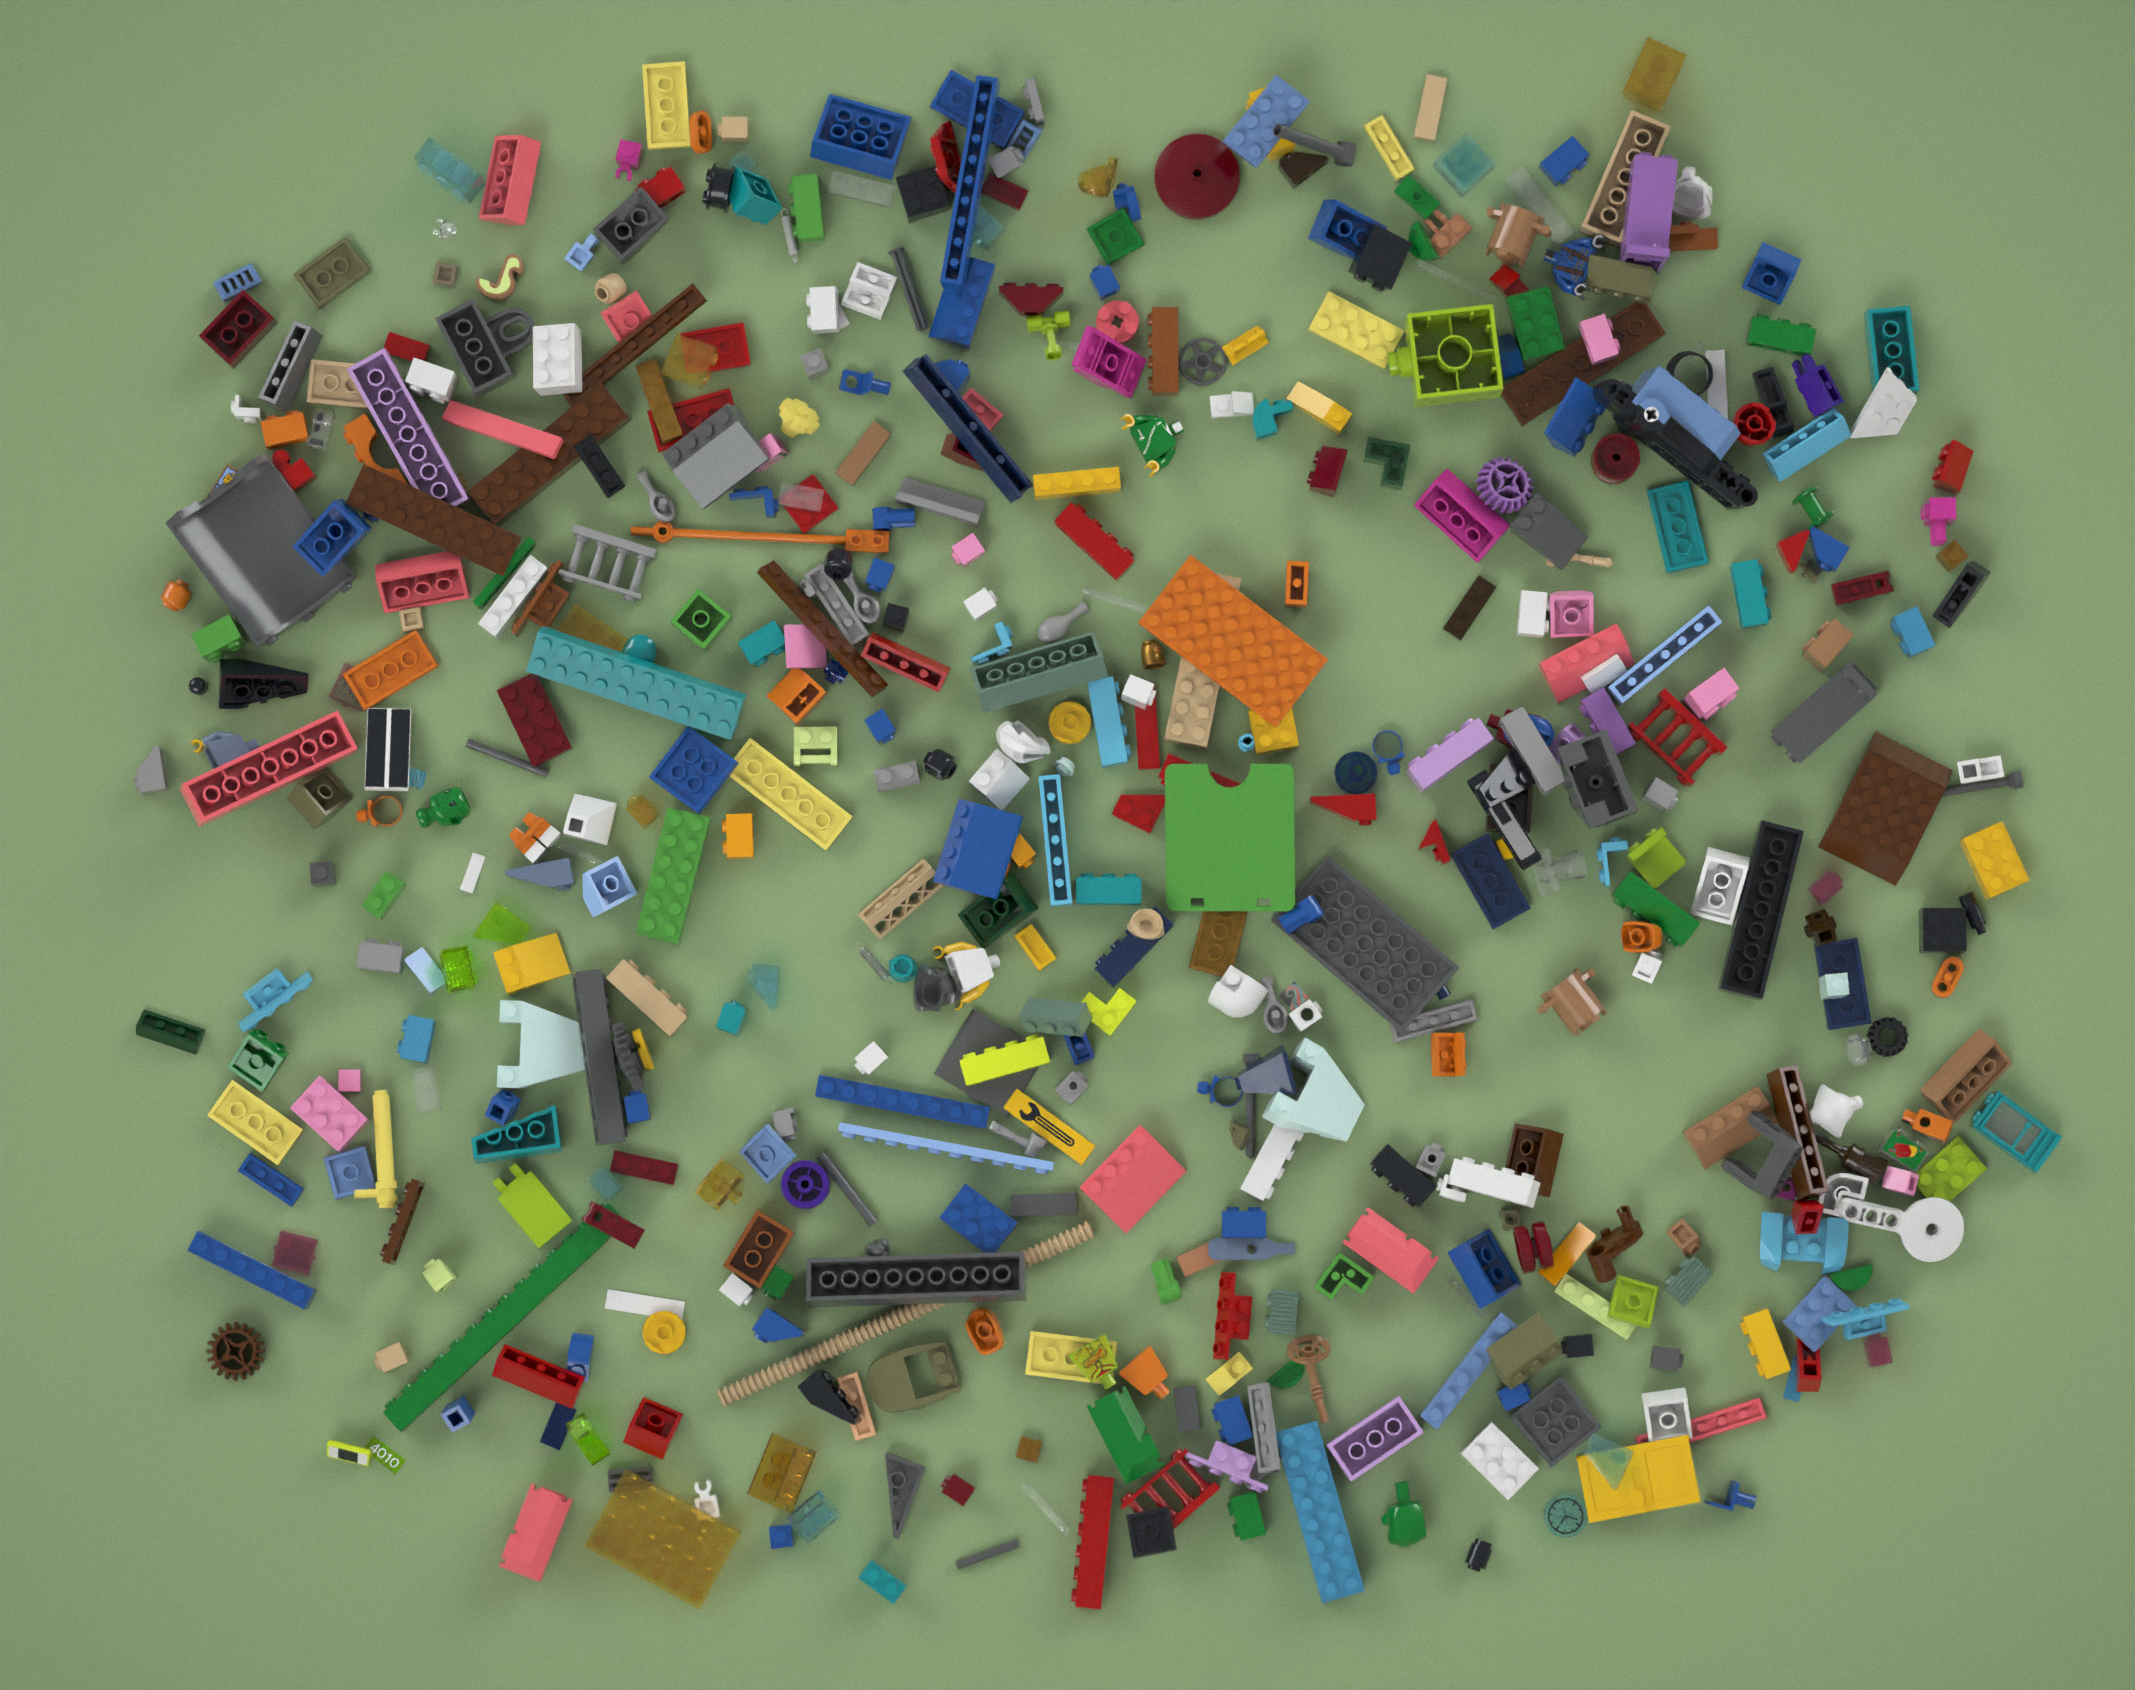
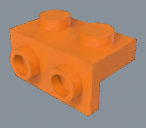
(1448, 1054)

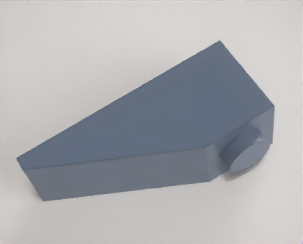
(548, 874)

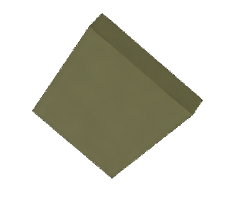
(332, 273)

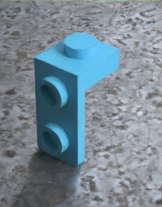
(1004, 634)
(1614, 845)

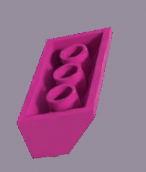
(1462, 515)

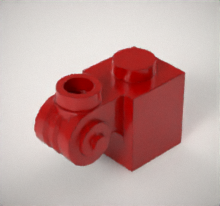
(297, 474)

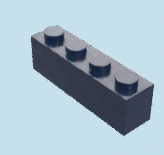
(1127, 954)

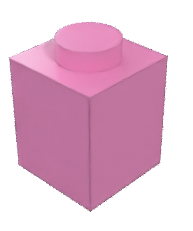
(967, 550)
(1900, 1181)

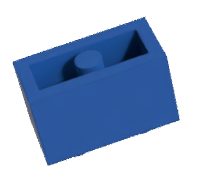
(1564, 161)
(1243, 1223)
(1232, 1420)

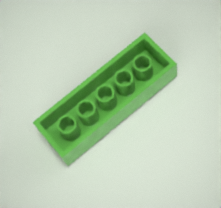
(673, 876)

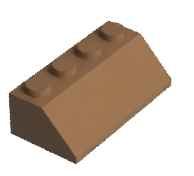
(1966, 1076)
(1727, 1128)

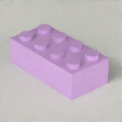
(1449, 755)
(1374, 1438)

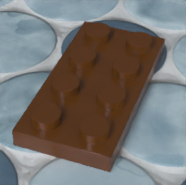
(405, 1214)

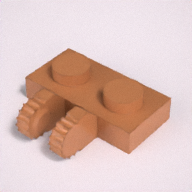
(1449, 234)

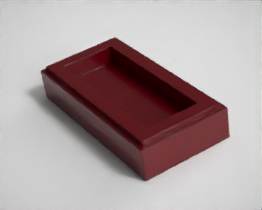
(1004, 192)

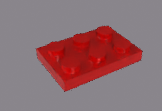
(730, 345)

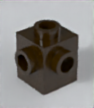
(1820, 928)

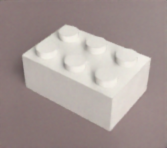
(557, 359)
(1499, 1461)

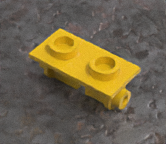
(1245, 345)

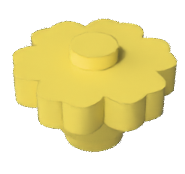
(797, 418)

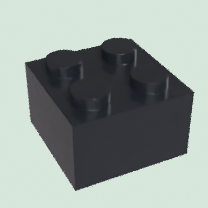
(922, 194)
(1942, 930)

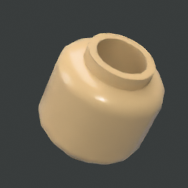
(610, 288)

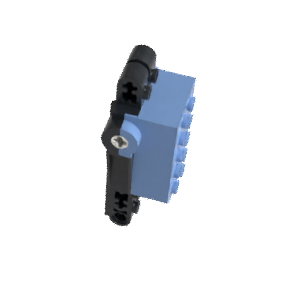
(1680, 431)

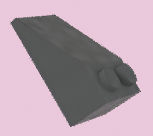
(631, 225)
(1548, 531)

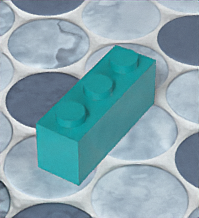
(1750, 594)
(1108, 889)

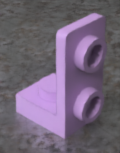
(1567, 735)

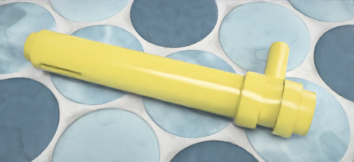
(386, 1182)

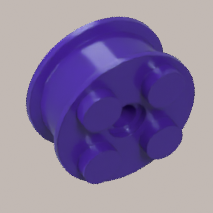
(792, 1184)

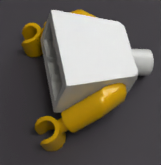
(969, 969)

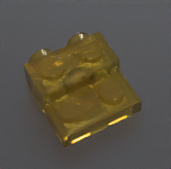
(690, 361)

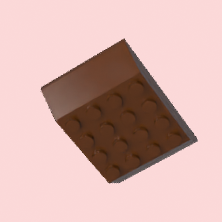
(1885, 809)

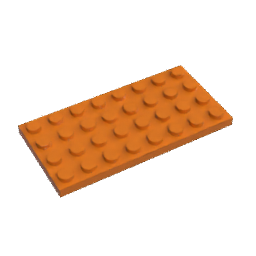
(1233, 641)

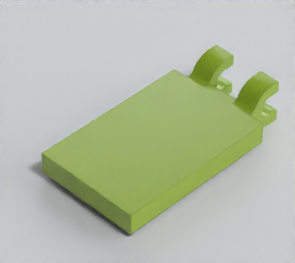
(532, 1206)

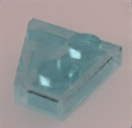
(1608, 1458)

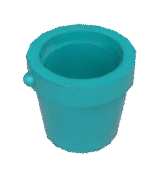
(902, 968)

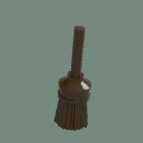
(1856, 1159)

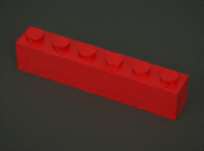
(1093, 1542)

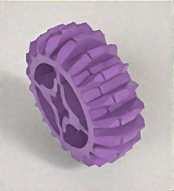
(1514, 495)

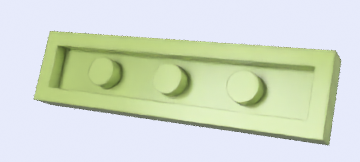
(1591, 1304)

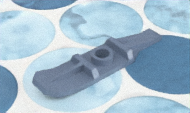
(1237, 1248)

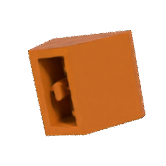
(797, 695)

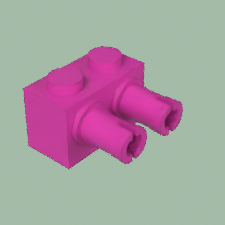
(1936, 515)

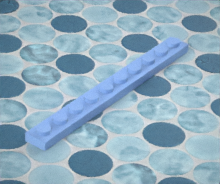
(936, 1147)

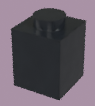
(895, 617)
(1577, 1346)

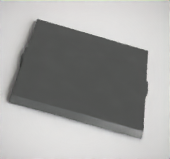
(974, 1036)

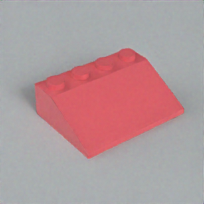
(1132, 1179)

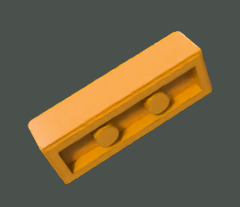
(1568, 1253)

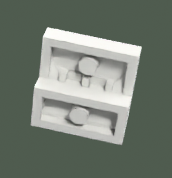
(869, 291)

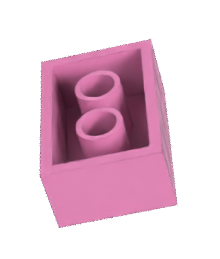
(1707, 697)
(330, 1114)

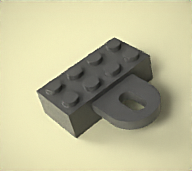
(481, 343)

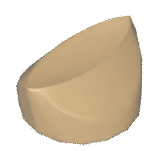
(1146, 924)

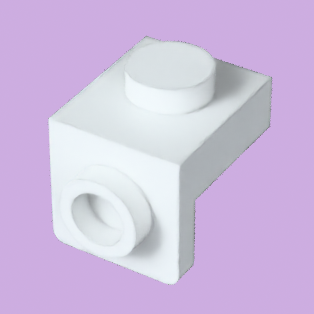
(249, 415)

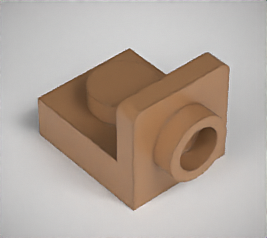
(1684, 1238)

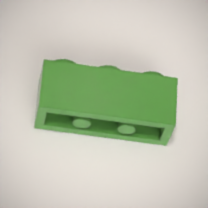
(806, 208)

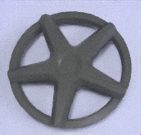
(1202, 362)

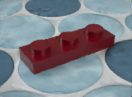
(644, 1167)

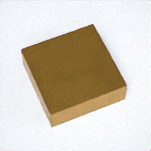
(1028, 1449)

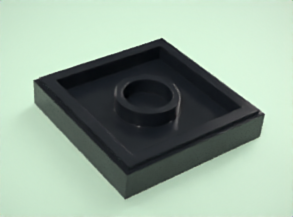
(1151, 1532)

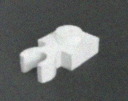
(707, 1502)

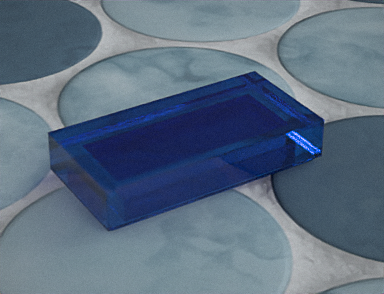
(556, 1427)

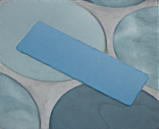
(1791, 1389)

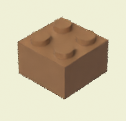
(1827, 645)

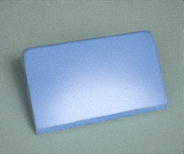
(425, 970)

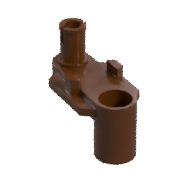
(1613, 1244)

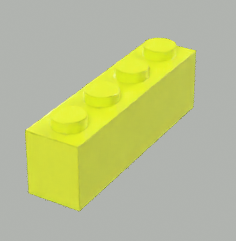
(1004, 1061)

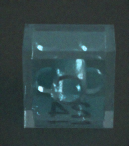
(1463, 165)

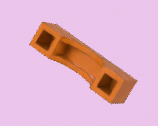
(363, 435)

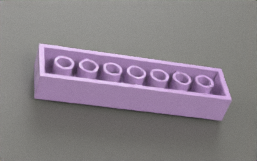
(406, 428)

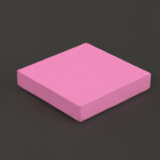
(803, 648)

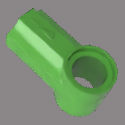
(1166, 1284)

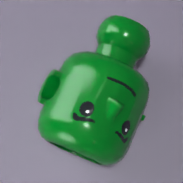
(446, 808)

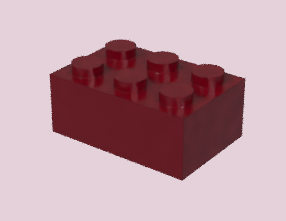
(238, 329)

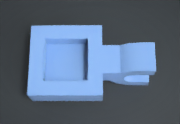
(580, 255)

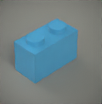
(1912, 632)
(416, 1039)

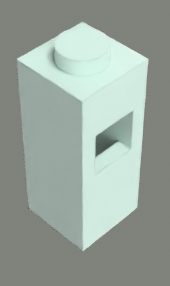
(1834, 986)

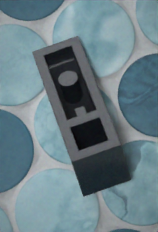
(1961, 593)

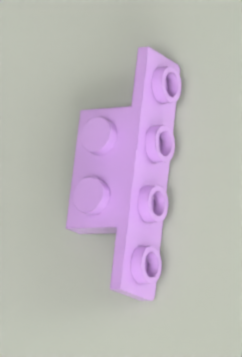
(1229, 1462)

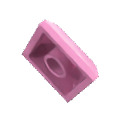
(1571, 614)

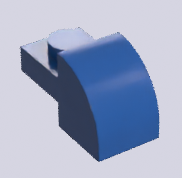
(580, 1354)

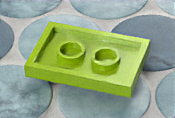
(1949, 1171)

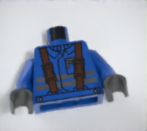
(1572, 263)

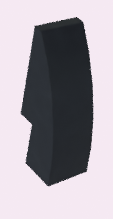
(1772, 396)

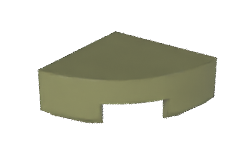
(1239, 1134)

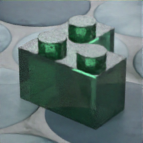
(1391, 456)

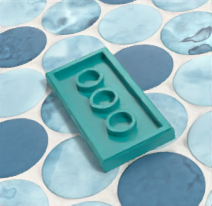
(1677, 527)

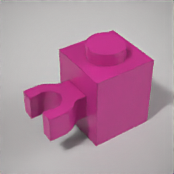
(628, 157)

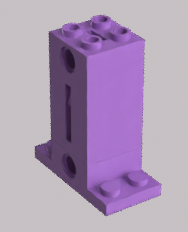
(1649, 210)

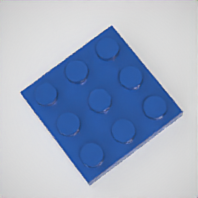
(693, 770)

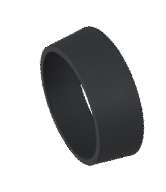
(1673, 362)

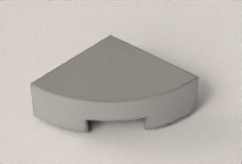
(807, 588)

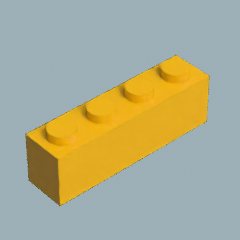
(1076, 483)

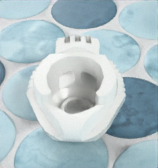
(1020, 742)

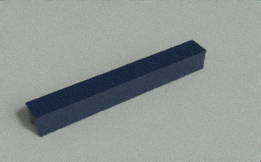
(967, 428)

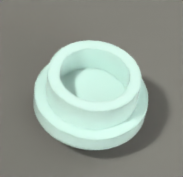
(1064, 767)

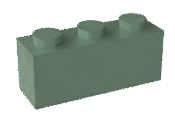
(1055, 1017)

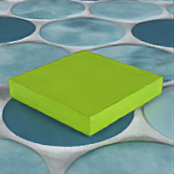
(1633, 1301)

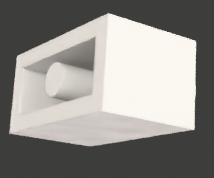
(823, 310)
(1533, 614)
(1138, 692)

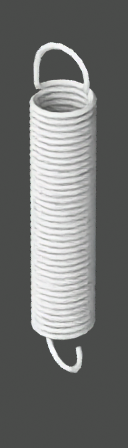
(790, 239)

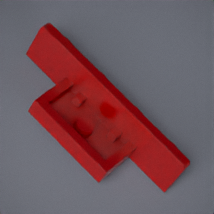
(1232, 1316)

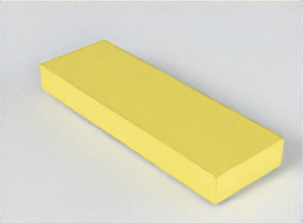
(1389, 148)

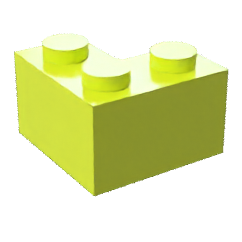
(1109, 1016)

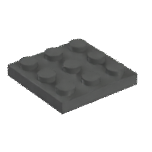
(1555, 1421)

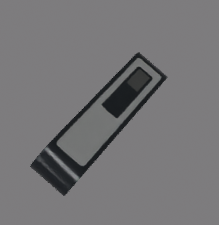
(1508, 827)

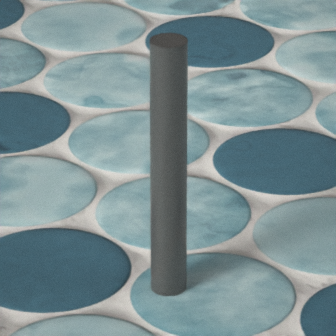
(987, 1554)

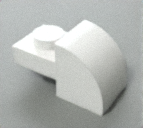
(1980, 769)

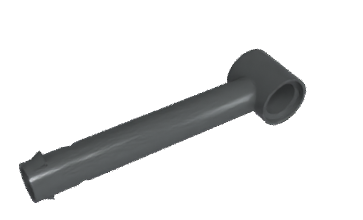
(1342, 151)

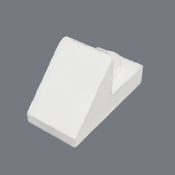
(1231, 405)

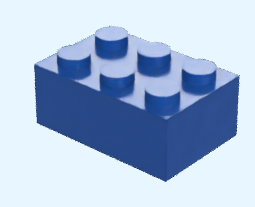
(978, 1220)

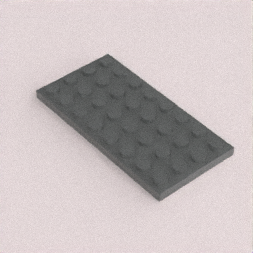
(1369, 946)

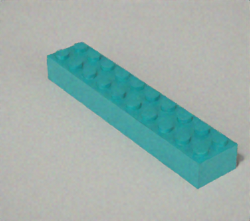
(636, 683)

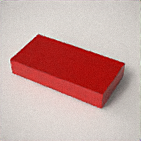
(405, 347)

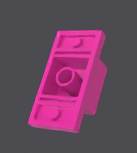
(1108, 362)

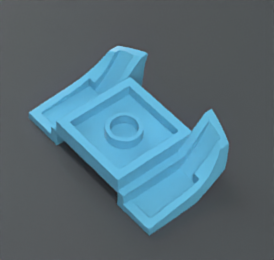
(1780, 1242)

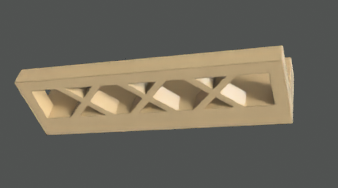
(898, 896)

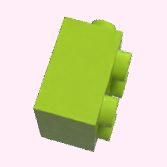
(1450, 356)

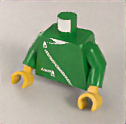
(1153, 439)

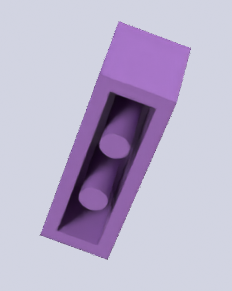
(1603, 716)

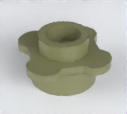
(1505, 1215)

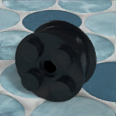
(718, 188)

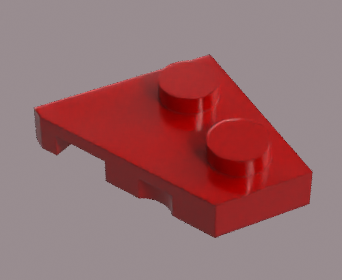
(1139, 810)

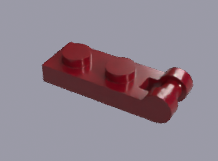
(1861, 588)
(614, 1225)

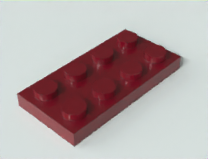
(534, 719)

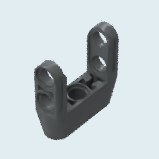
(1778, 1163)

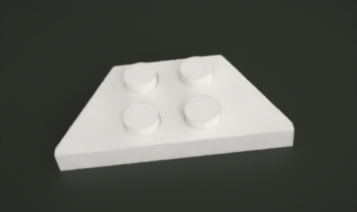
(1885, 408)

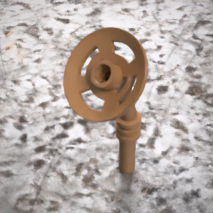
(1310, 1358)

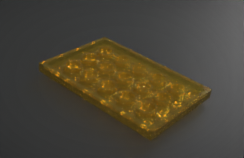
(662, 1539)

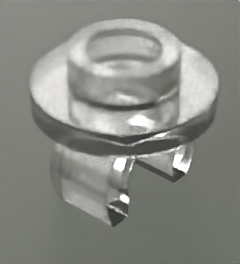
(447, 229)

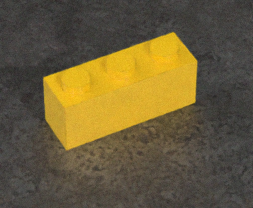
(1764, 1344)

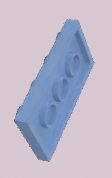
(1253, 134)

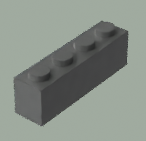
(290, 366)

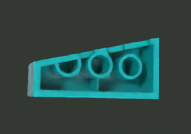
(522, 1138)

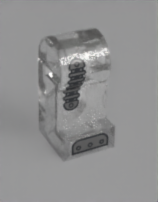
(321, 431)

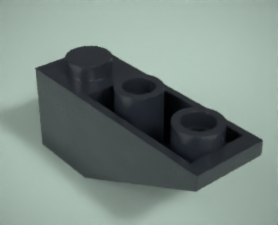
(825, 1395)

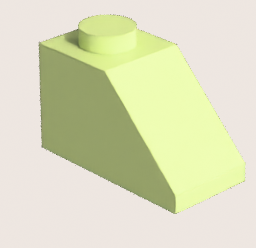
(438, 1275)

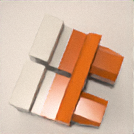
(541, 830)

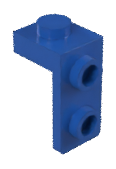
(771, 504)

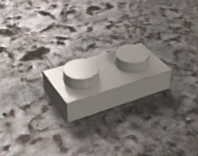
(1030, 92)

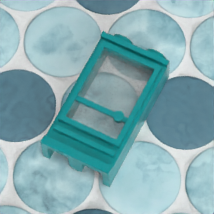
(2015, 1131)

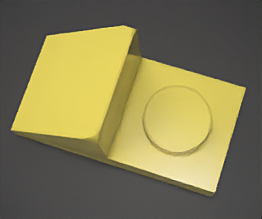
(1229, 1373)

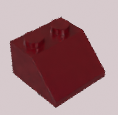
(1327, 471)

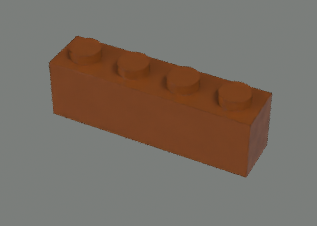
(1164, 351)

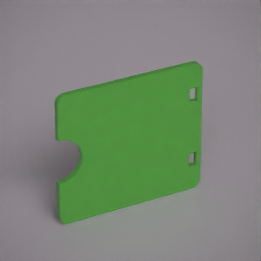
(1230, 839)

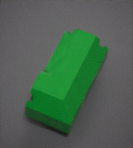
(1125, 1436)

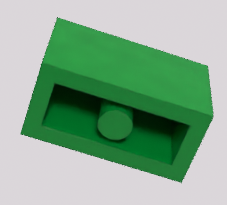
(1247, 1516)

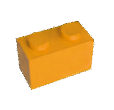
(738, 836)

